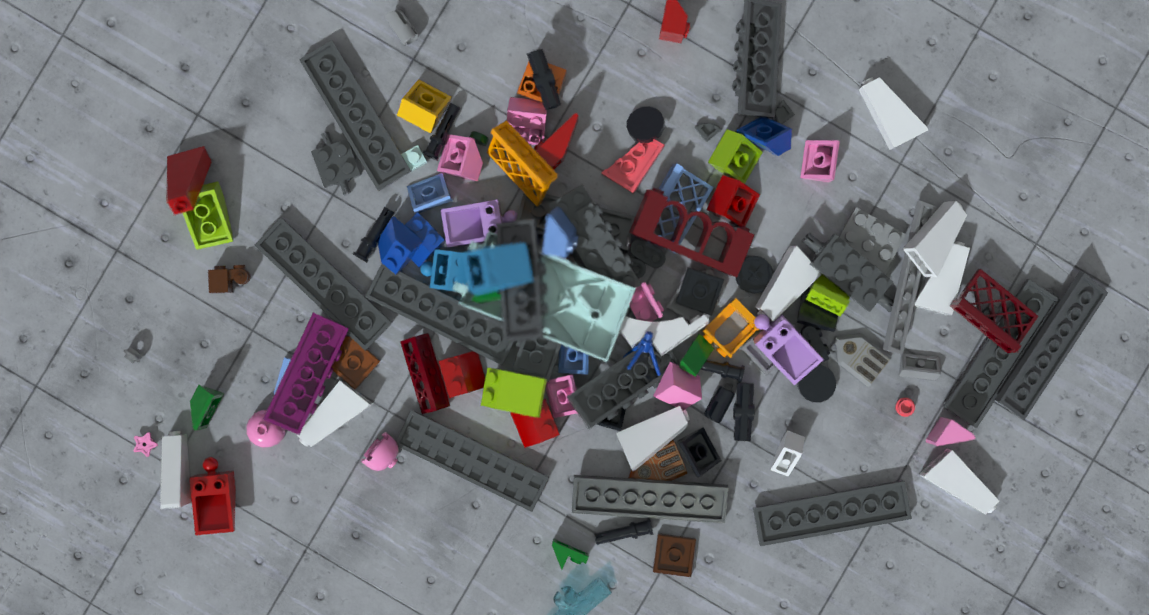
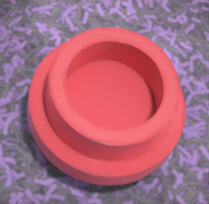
(905, 407)

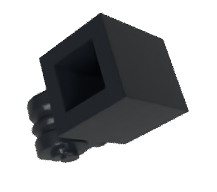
(813, 335)

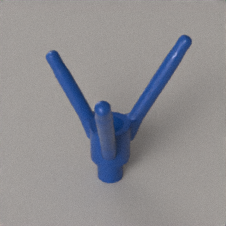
(645, 346)

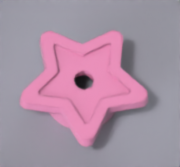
(150, 444)

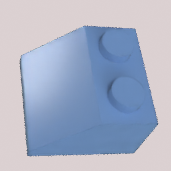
(559, 234)

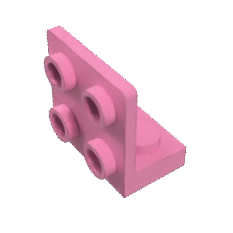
(644, 305)

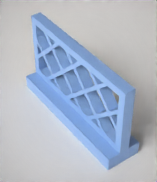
(668, 185)

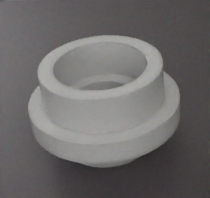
(132, 355)

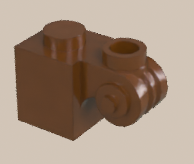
(221, 279)

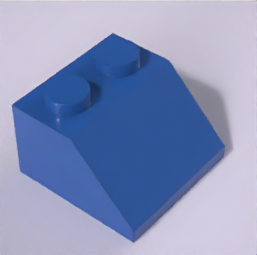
(431, 238)
(397, 245)

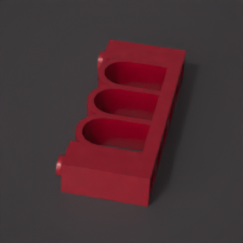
(733, 253)

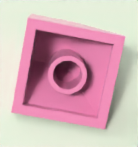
(460, 158)

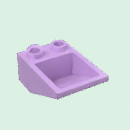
(472, 222)
(788, 350)

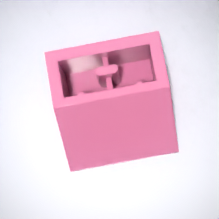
(528, 118)

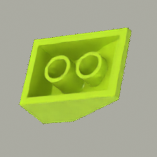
(209, 220)
(513, 392)

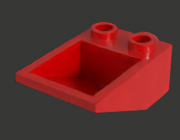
(556, 146)
(212, 505)

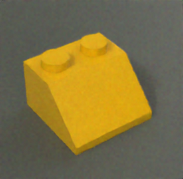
(423, 106)

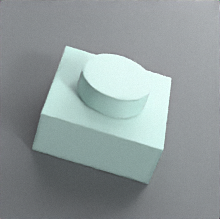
(414, 158)

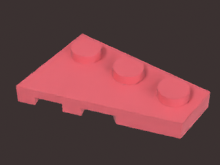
(634, 165)

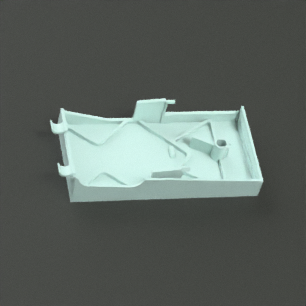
(581, 304)

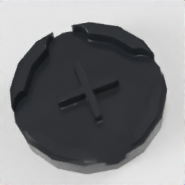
(645, 124)
(754, 274)
(817, 384)

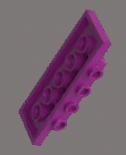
(306, 374)

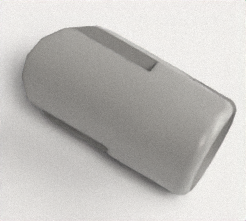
(402, 26)

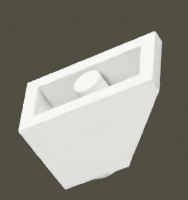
(788, 453)

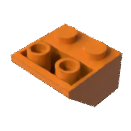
(527, 85)

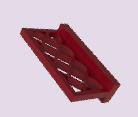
(988, 326)

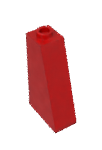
(186, 177)

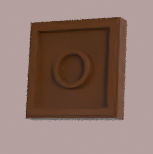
(674, 555)

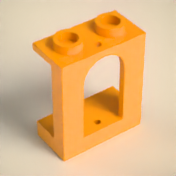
(729, 349)

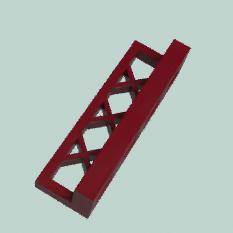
(428, 373)

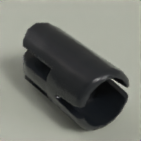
(719, 404)

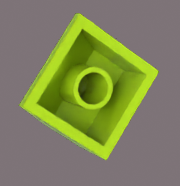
(735, 156)

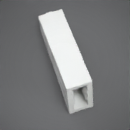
(890, 113)
(935, 238)
(787, 283)
(940, 291)
(336, 410)
(650, 436)
(175, 471)
(958, 480)

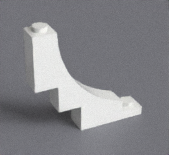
(665, 333)

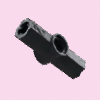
(544, 79)
(743, 411)

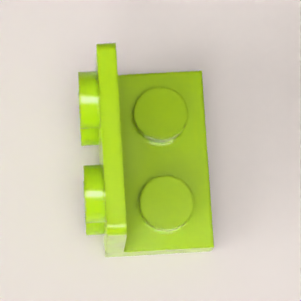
(828, 296)

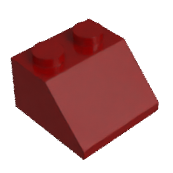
(674, 22)
(733, 201)
(462, 374)
(535, 429)

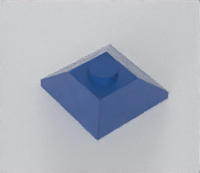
(768, 135)

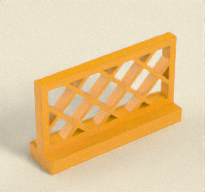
(529, 161)

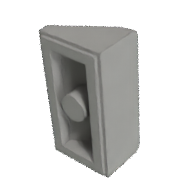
(919, 366)

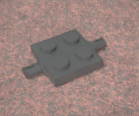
(335, 163)

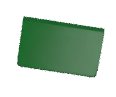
(696, 355)

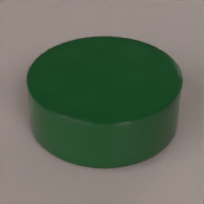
(479, 138)

